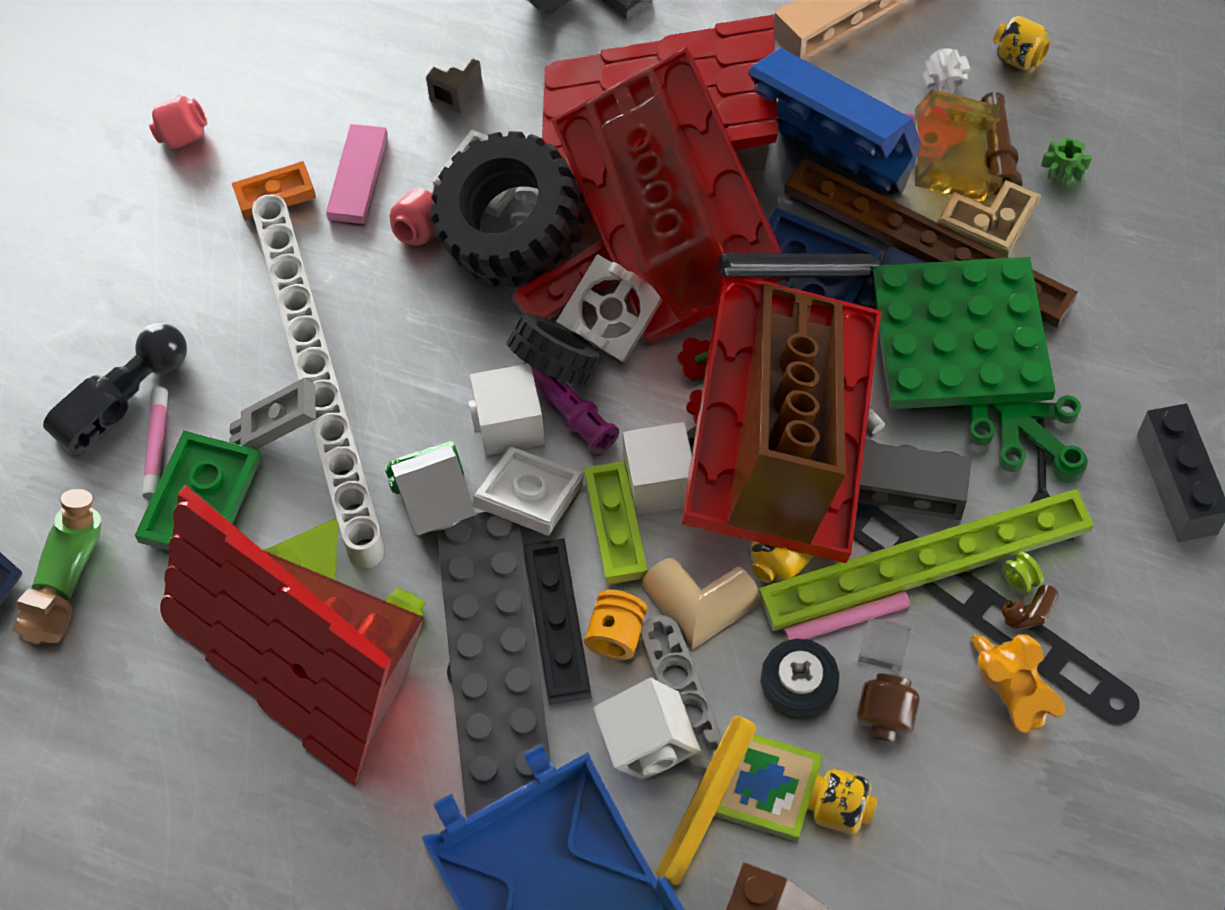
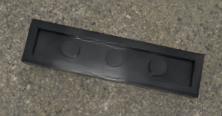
(557, 622)

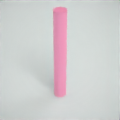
(847, 617)

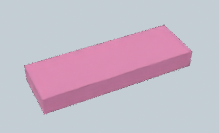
(357, 174)

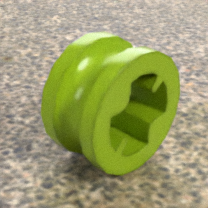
(1022, 573)

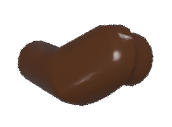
(1037, 613)

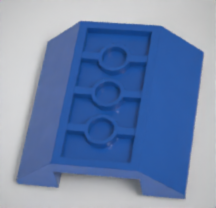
(838, 119)

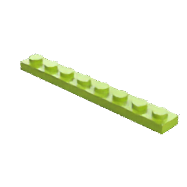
(925, 559)

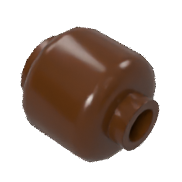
(888, 706)

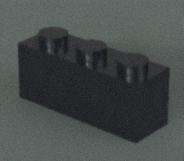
(1182, 472)

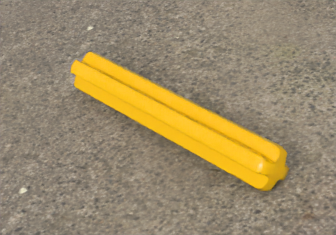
(706, 800)

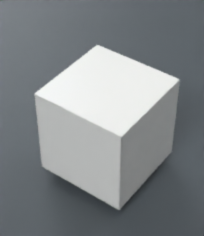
(506, 409)
(657, 467)
(646, 729)

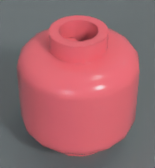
(178, 122)
(412, 218)

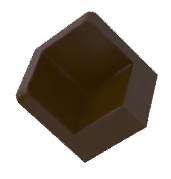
(454, 87)

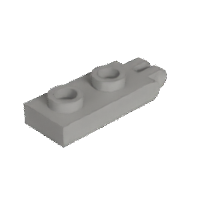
(275, 415)

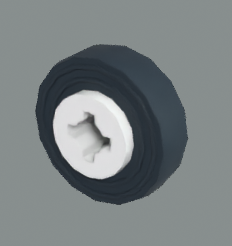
(804, 693)

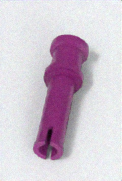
(579, 414)

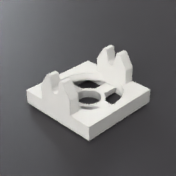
(602, 270)

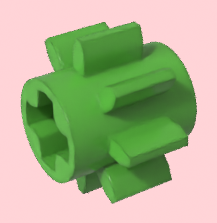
(1066, 161)

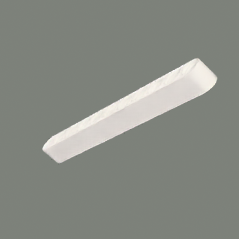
(294, 293)

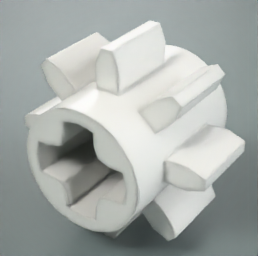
(946, 71)

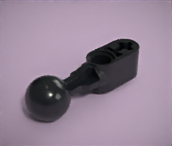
(103, 401)

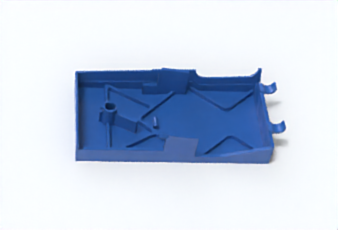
(545, 848)

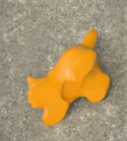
(1013, 674)

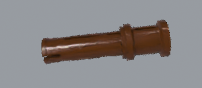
(1001, 155)

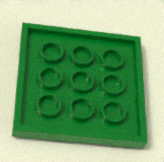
(961, 333)

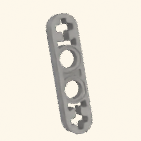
(689, 690)

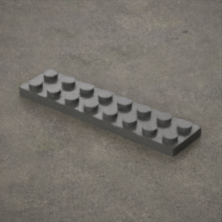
(491, 656)

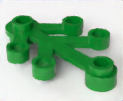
(1021, 417)

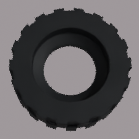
(553, 349)

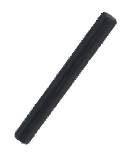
(795, 265)

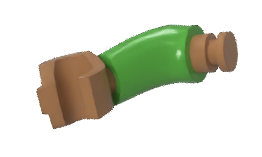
(69, 544)

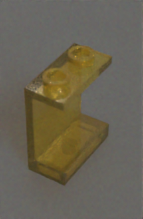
(954, 145)

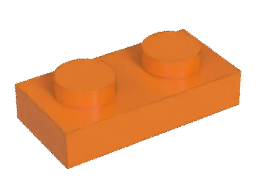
(288, 182)

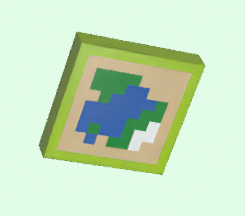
(771, 788)

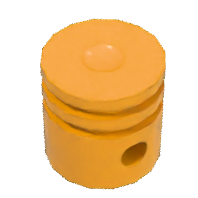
(615, 620)

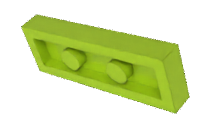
(615, 522)

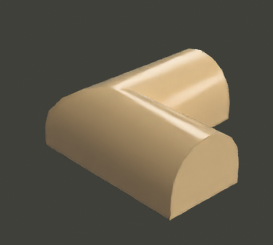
(993, 225)
(699, 611)

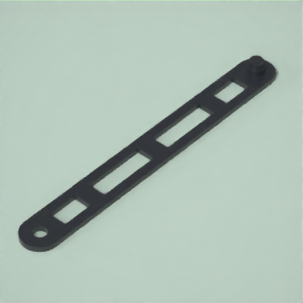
(982, 600)

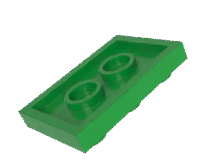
(211, 469)

